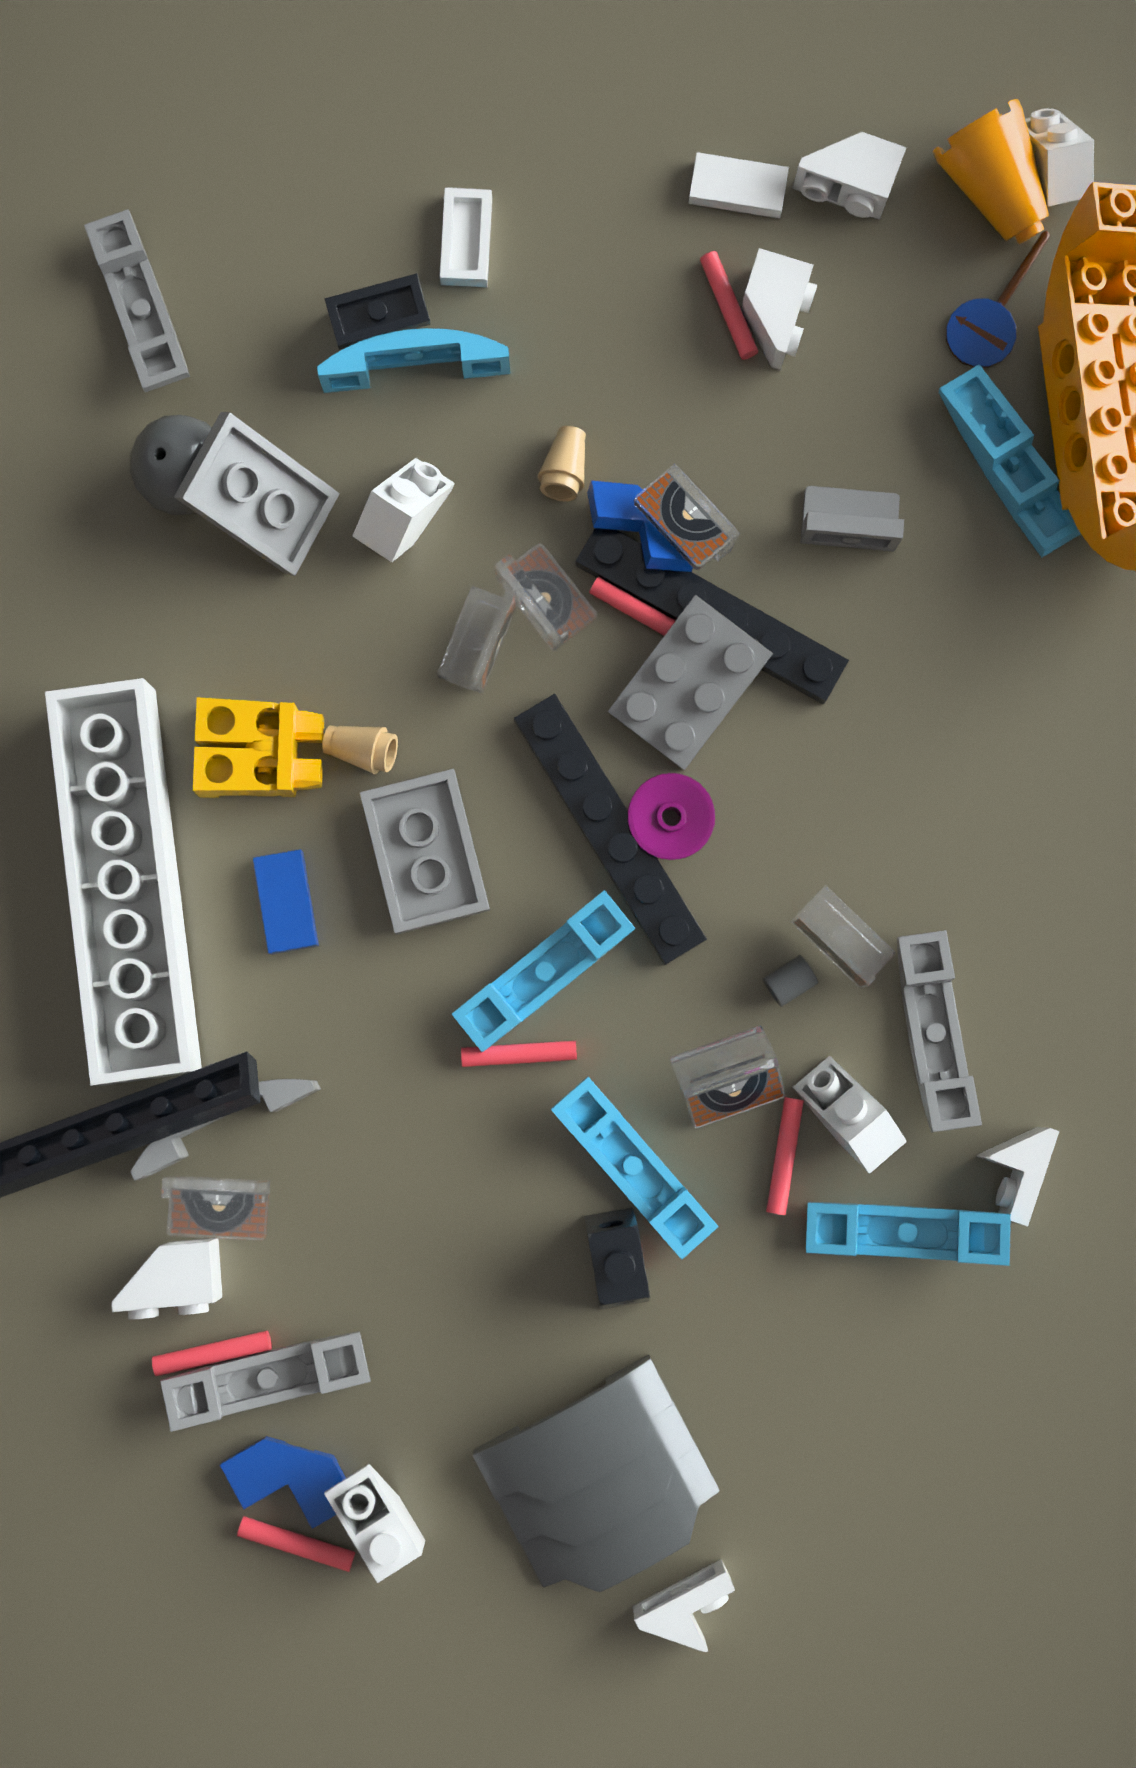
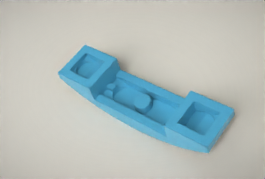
(412, 347)
(544, 971)
(634, 1167)
(908, 1232)

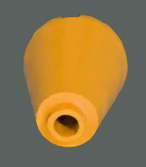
(998, 172)

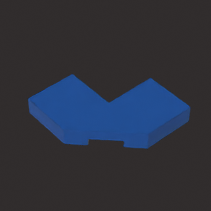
(614, 509)
(273, 1464)

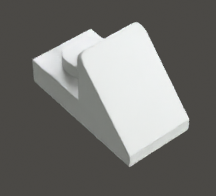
(1028, 1158)
(671, 1610)

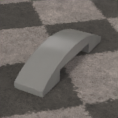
(137, 300)
(935, 1032)
(170, 1150)
(264, 1379)

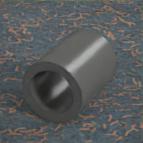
(790, 980)

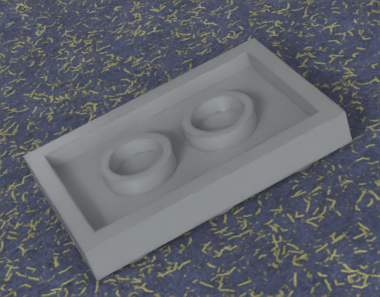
(257, 494)
(690, 682)
(424, 851)

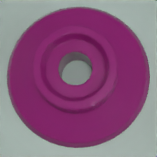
(684, 797)

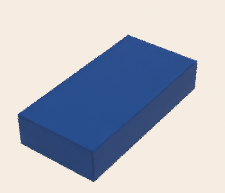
(285, 902)

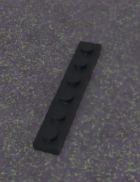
(795, 657)
(606, 827)
(129, 1122)

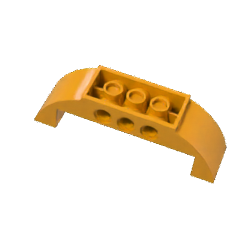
(1092, 369)

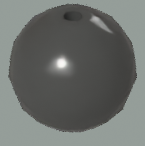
(163, 458)

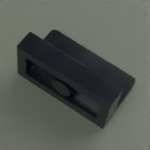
(377, 310)

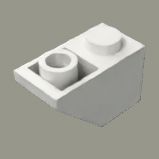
(1062, 156)
(851, 174)
(772, 303)
(402, 508)
(850, 1114)
(174, 1275)
(376, 1522)

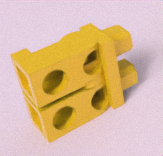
(254, 748)

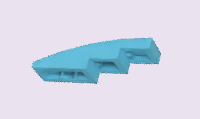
(1008, 459)

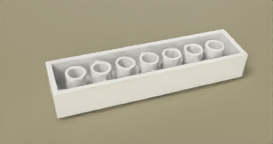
(122, 882)

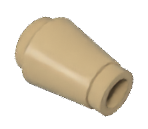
(564, 466)
(363, 747)

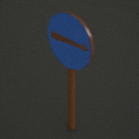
(983, 328)

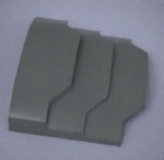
(601, 1482)

